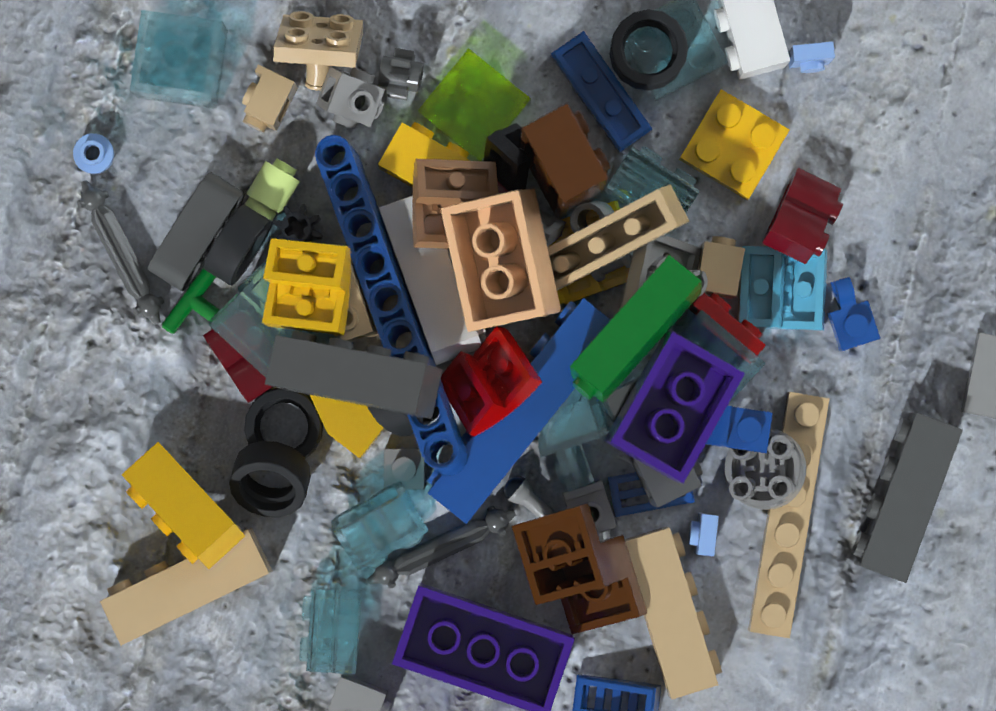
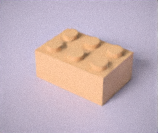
(500, 259)

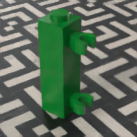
(635, 330)

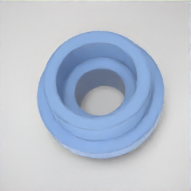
(105, 157)

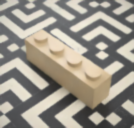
(616, 236)
(181, 589)
(671, 617)

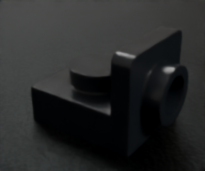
(510, 160)

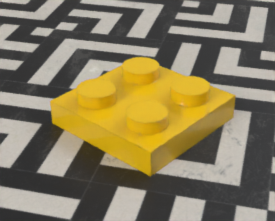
(734, 144)

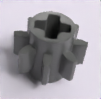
(400, 74)

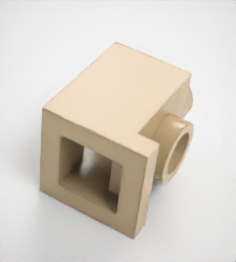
(268, 99)

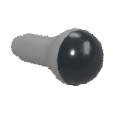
(520, 492)

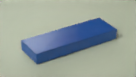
(601, 92)

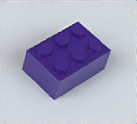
(674, 407)

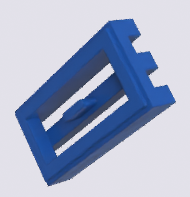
(617, 495)

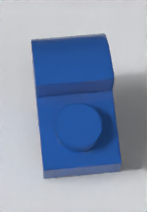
(742, 430)

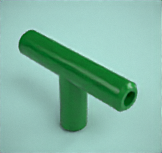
(192, 300)

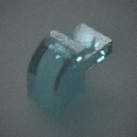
(565, 435)

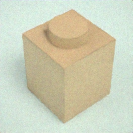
(722, 266)

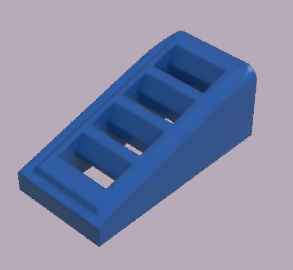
(635, 688)

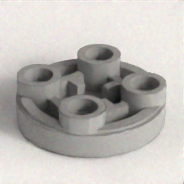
(766, 478)

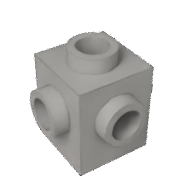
(351, 97)

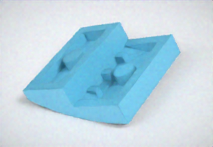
(782, 291)

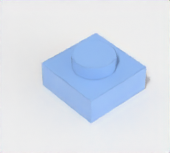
(811, 57)
(703, 534)

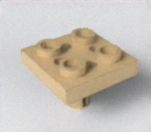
(318, 43)

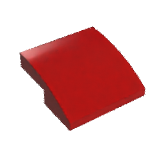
(489, 382)

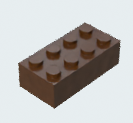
(564, 160)

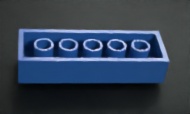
(500, 446)

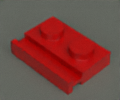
(718, 310)

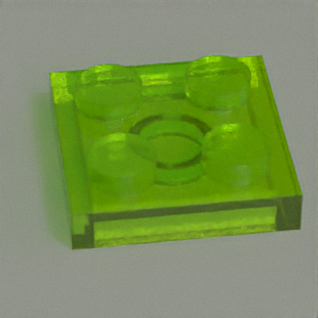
(473, 103)

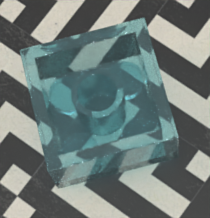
(179, 59)

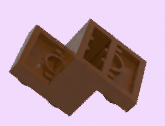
(572, 565)

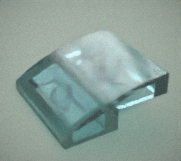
(242, 323)

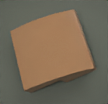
(442, 185)

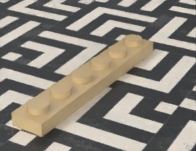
(788, 525)

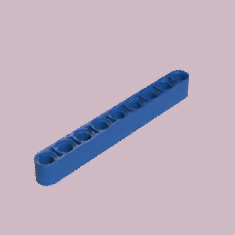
(384, 284)

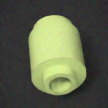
(272, 188)

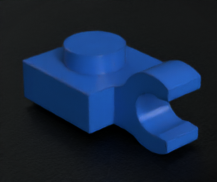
(853, 321)

